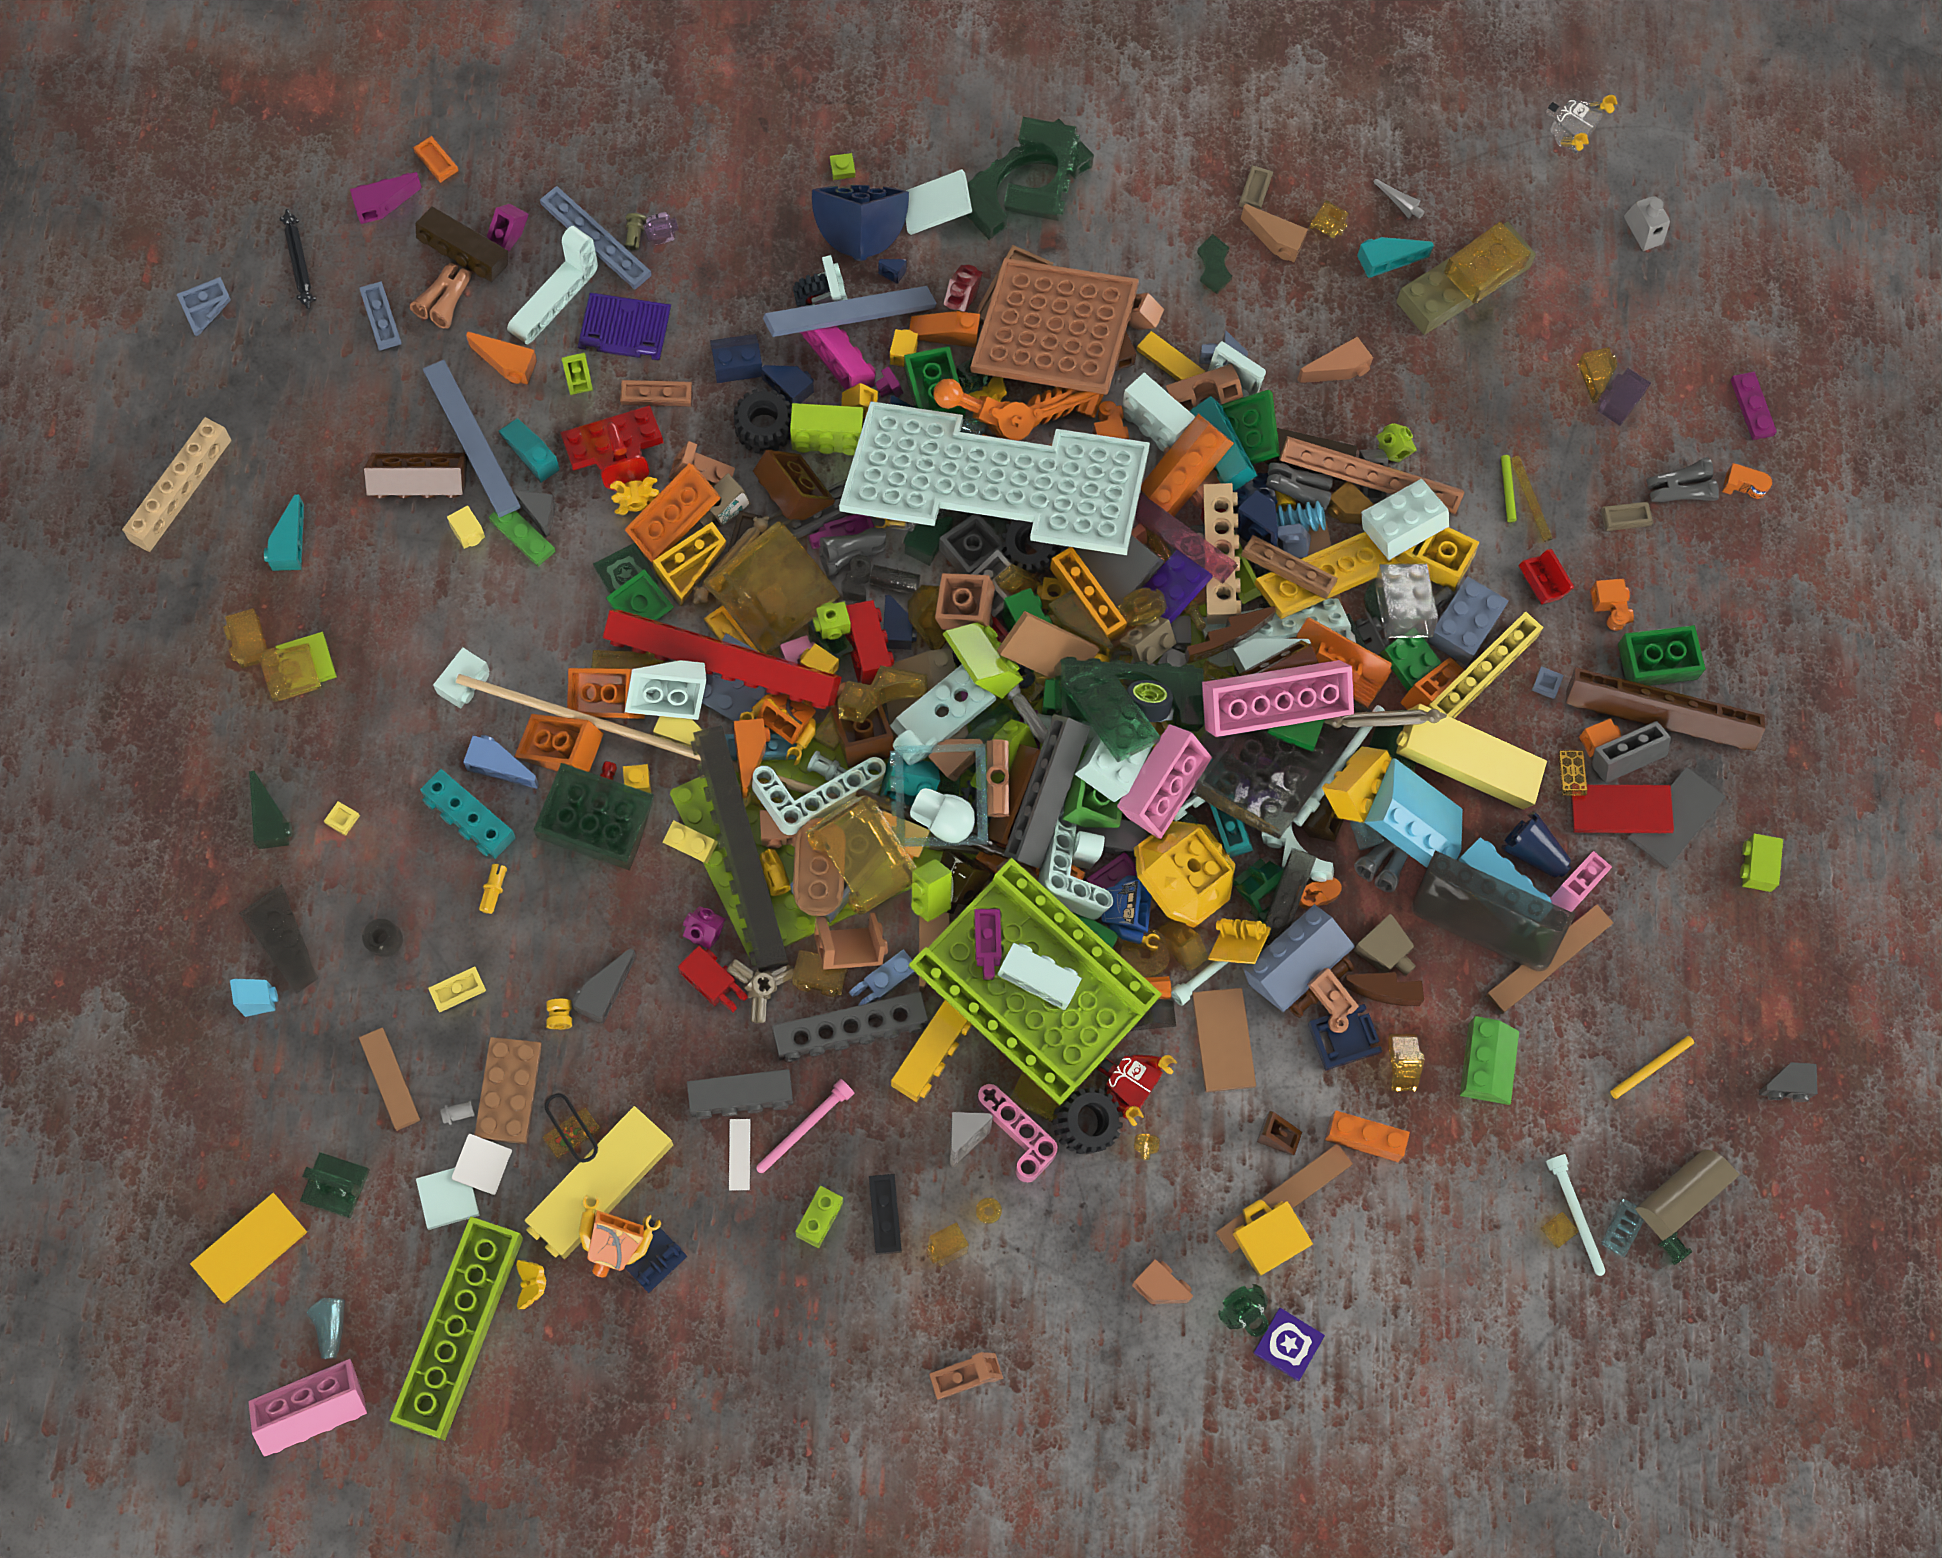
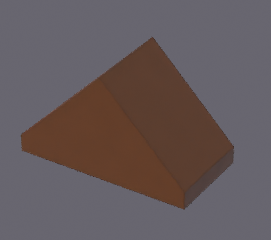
(1279, 1134)

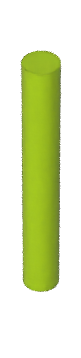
(1508, 488)

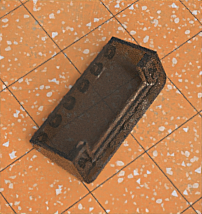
(1491, 912)

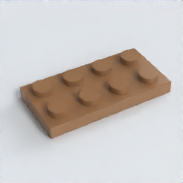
(508, 1090)

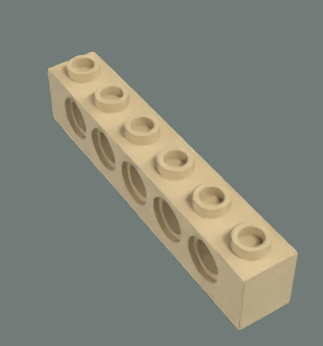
(177, 484)
(1217, 497)

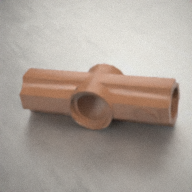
(997, 763)

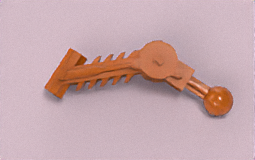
(1017, 419)

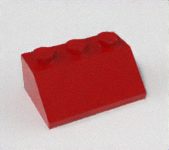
(868, 641)

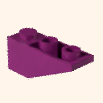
(381, 198)

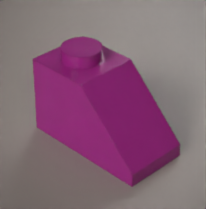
(507, 226)

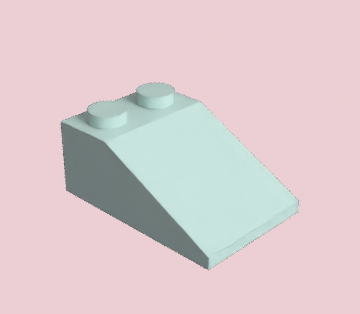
(667, 689)

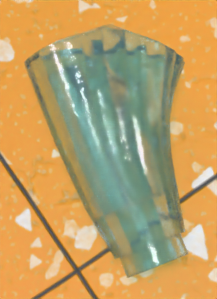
(328, 1321)

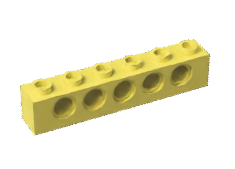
(1488, 666)

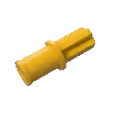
(492, 889)

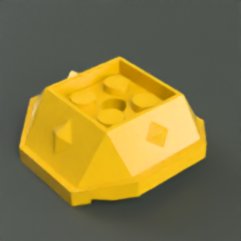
(1185, 872)

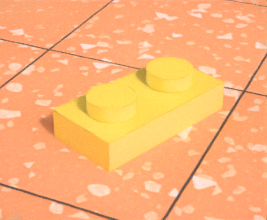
(690, 842)
(457, 989)

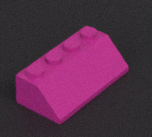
(840, 356)

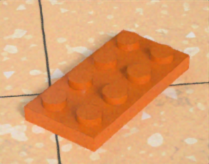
(672, 513)

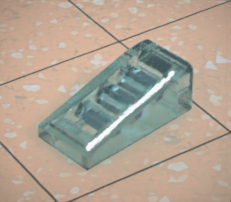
(1615, 1223)

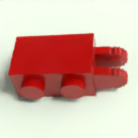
(710, 978)

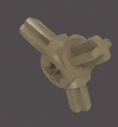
(769, 985)

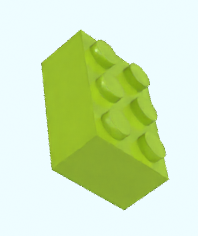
(825, 428)

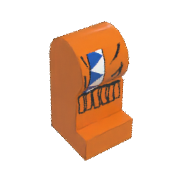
(1747, 481)

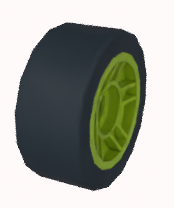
(1152, 698)

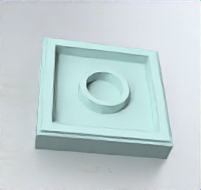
(445, 1199)

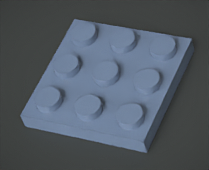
(730, 697)

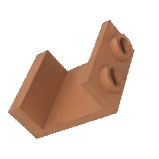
(850, 946)

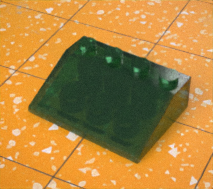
(594, 816)

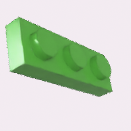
(523, 536)

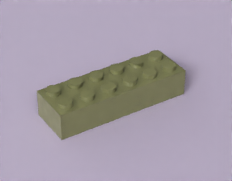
(1436, 299)

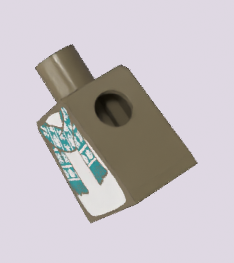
(732, 501)

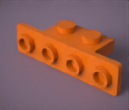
(1333, 647)

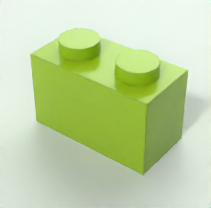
(1761, 862)
(931, 890)

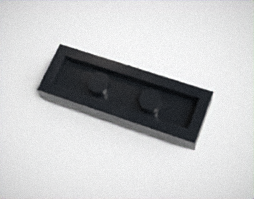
(885, 1214)

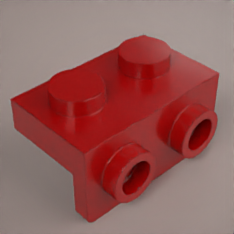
(1546, 577)

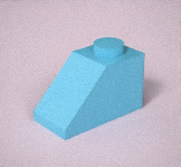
(253, 996)

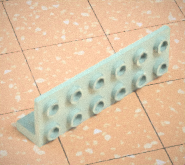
(1327, 612)

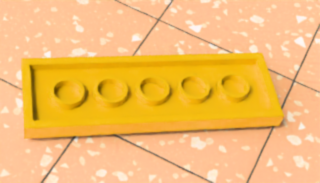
(1350, 561)

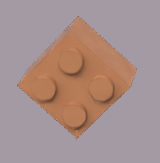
(964, 600)

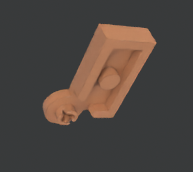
(1334, 999)

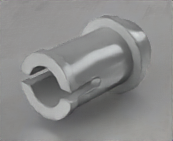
(457, 1112)

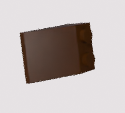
(864, 739)

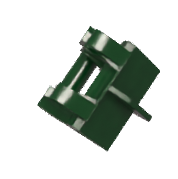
(1257, 883)

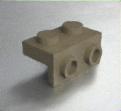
(1150, 640)

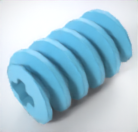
(1305, 517)

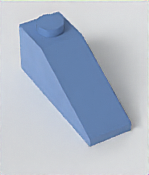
(491, 759)

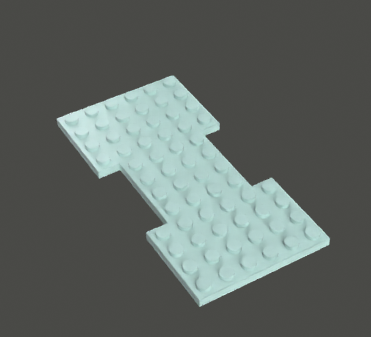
(1073, 492)

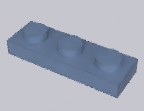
(380, 315)

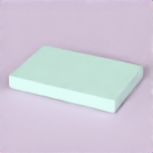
(938, 202)

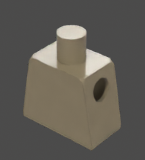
(1387, 947)

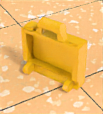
(1271, 1237)

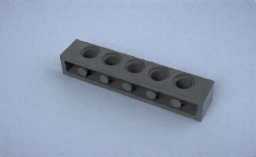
(860, 1015)

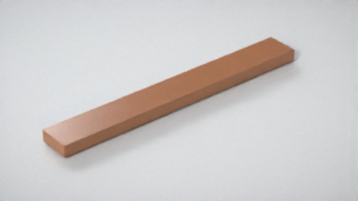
(1362, 471)

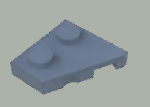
(204, 303)

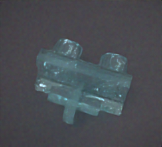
(1365, 835)

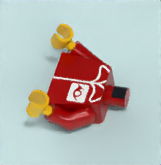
(1134, 1081)

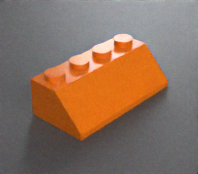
(1186, 465)

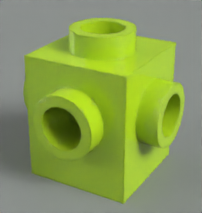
(1396, 442)
(832, 620)

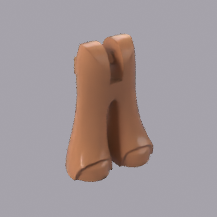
(447, 289)

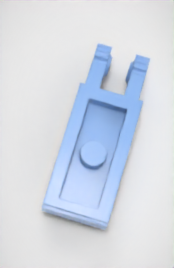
(885, 978)

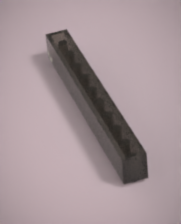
(740, 848)

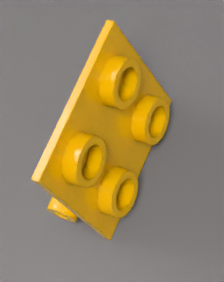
(1239, 941)

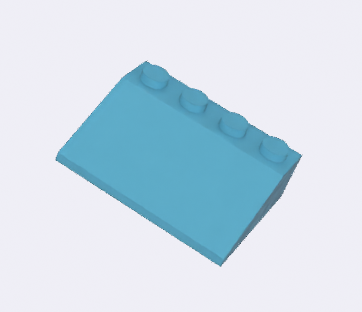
(1415, 815)

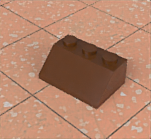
(792, 484)

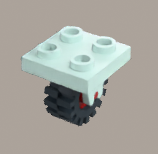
(820, 287)

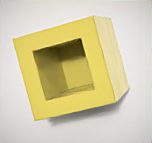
(466, 527)

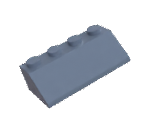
(1298, 957)

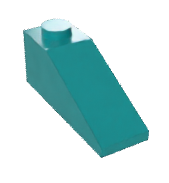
(1391, 253)
(530, 449)
(286, 540)

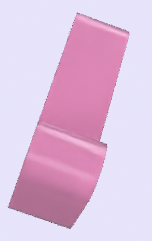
(1013, 1127)

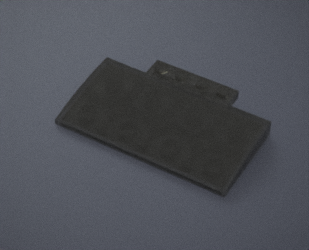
(1265, 777)

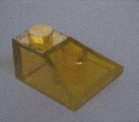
(922, 615)

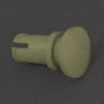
(635, 227)

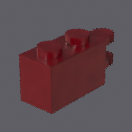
(963, 288)

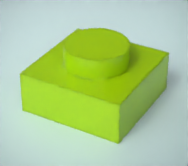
(842, 166)

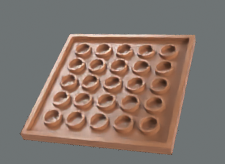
(1055, 326)

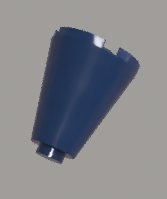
(1537, 847)

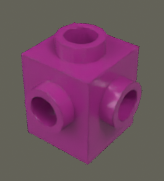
(703, 927)

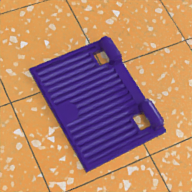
(624, 326)

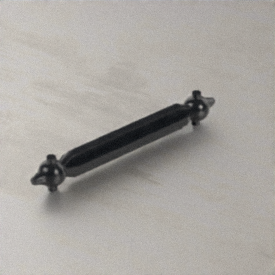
(297, 259)

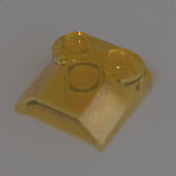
(289, 671)

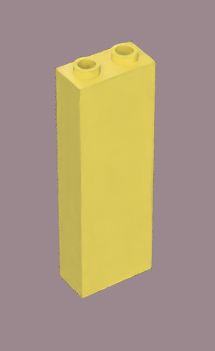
(1474, 759)
(619, 1165)

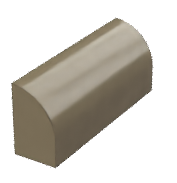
(1686, 1192)

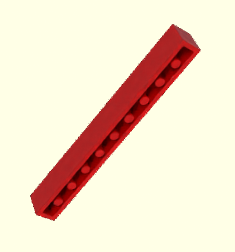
(723, 658)

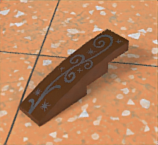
(1236, 629)

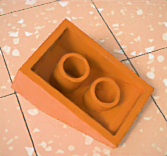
(600, 692)
(559, 740)

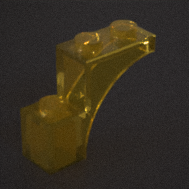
(889, 684)

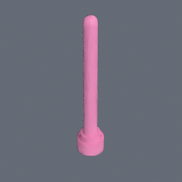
(839, 1093)

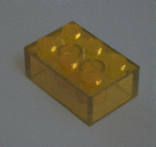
(1487, 262)

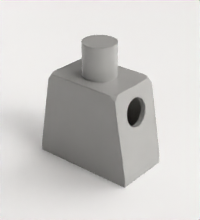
(1648, 222)

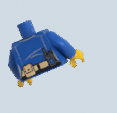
(1130, 911)

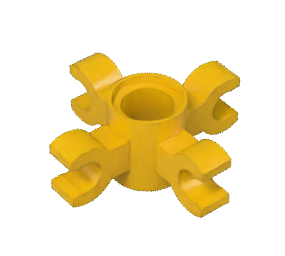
(634, 495)

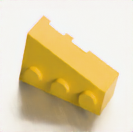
(689, 561)
(1357, 785)

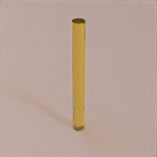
(1531, 498)

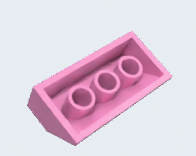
(1165, 780)
(306, 1408)

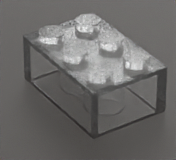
(1406, 600)

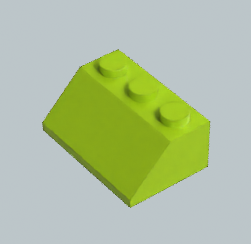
(978, 653)

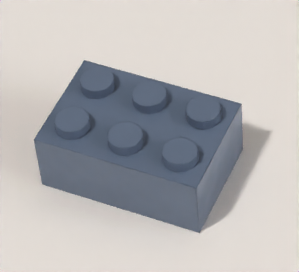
(1467, 621)

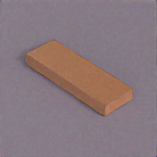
(656, 393)

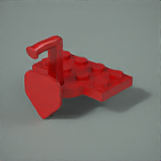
(614, 445)

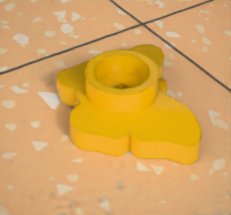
(996, 389)
(532, 1284)

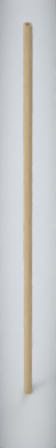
(608, 726)

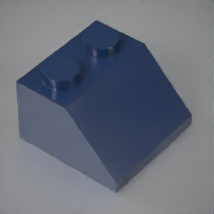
(736, 358)
(1258, 518)

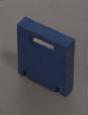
(1349, 1045)

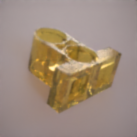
(1405, 1061)

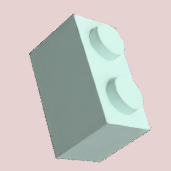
(465, 664)

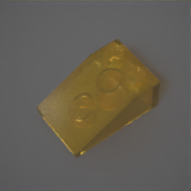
(1072, 616)

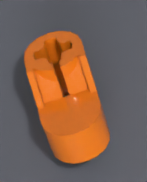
(1320, 893)

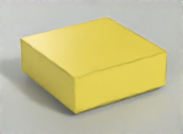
(341, 818)

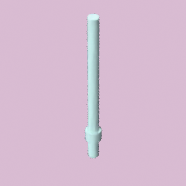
(1313, 802)

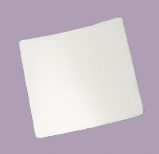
(481, 1164)

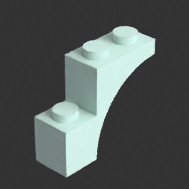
(1321, 870)

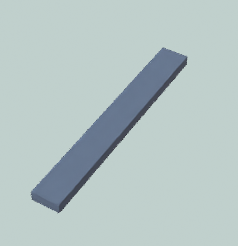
(849, 311)
(471, 438)

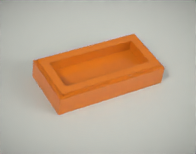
(435, 159)

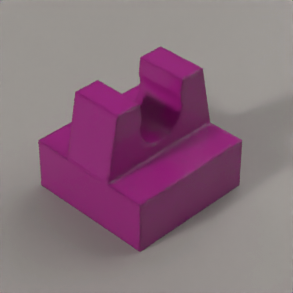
(888, 384)

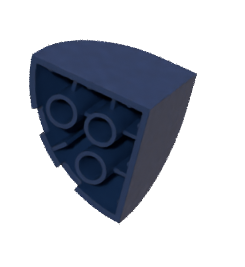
(860, 218)

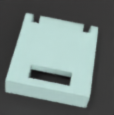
(1249, 373)

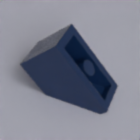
(789, 382)
(897, 626)

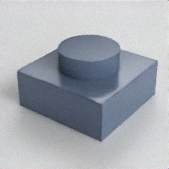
(1547, 682)

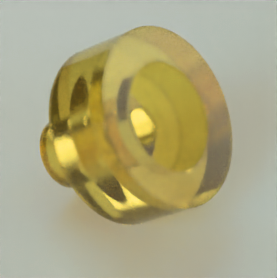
(1146, 1145)

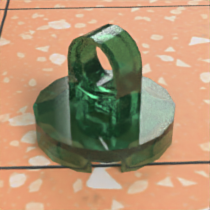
(1244, 1308)

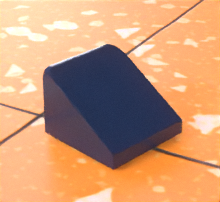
(892, 269)

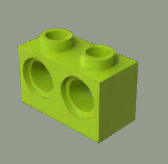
(819, 1216)

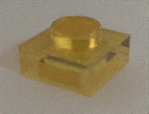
(1559, 1230)

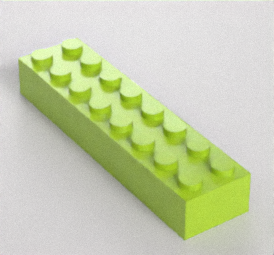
(457, 1328)

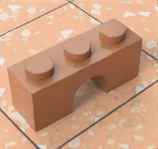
(1218, 383)

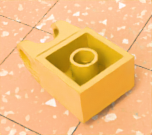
(1445, 554)

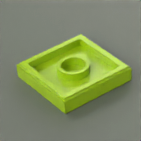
(319, 653)

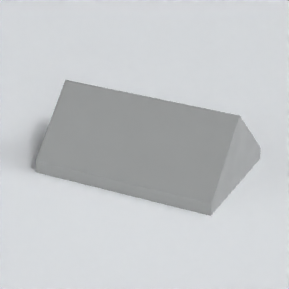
(967, 1132)

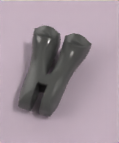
(1698, 472)
(1300, 484)
(839, 550)
(1370, 863)

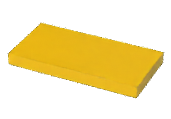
(248, 1248)

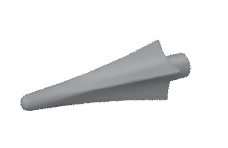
(1406, 203)

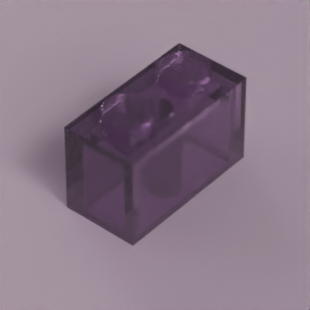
(1623, 397)

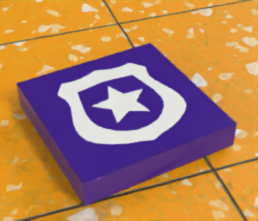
(1289, 1344)

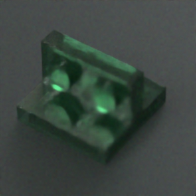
(334, 1185)

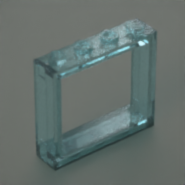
(897, 785)

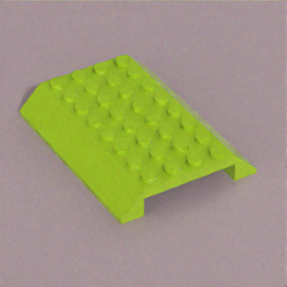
(1043, 1040)

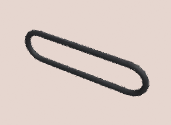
(563, 1135)

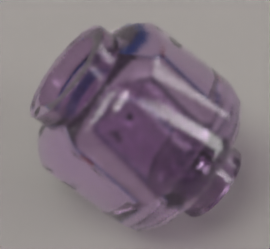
(660, 228)

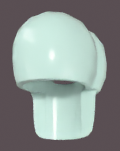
(944, 815)

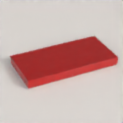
(1623, 809)

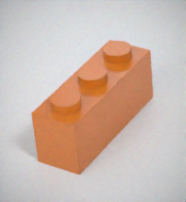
(1367, 1136)

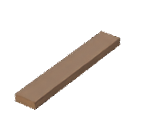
(1526, 979)
(1293, 1190)

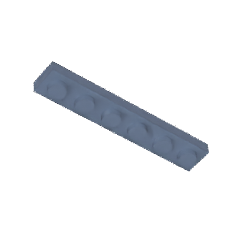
(605, 245)

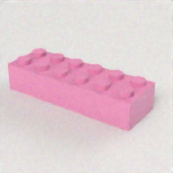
(1278, 698)

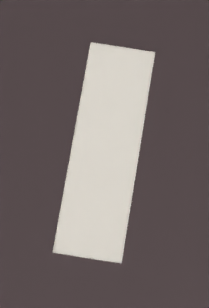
(739, 1154)

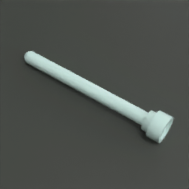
(1182, 992)
(1559, 1167)

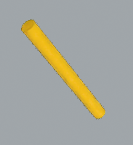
(1652, 1067)

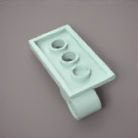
(923, 727)

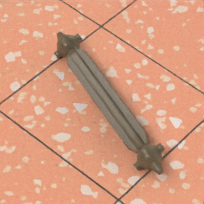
(748, 537)
(1386, 718)

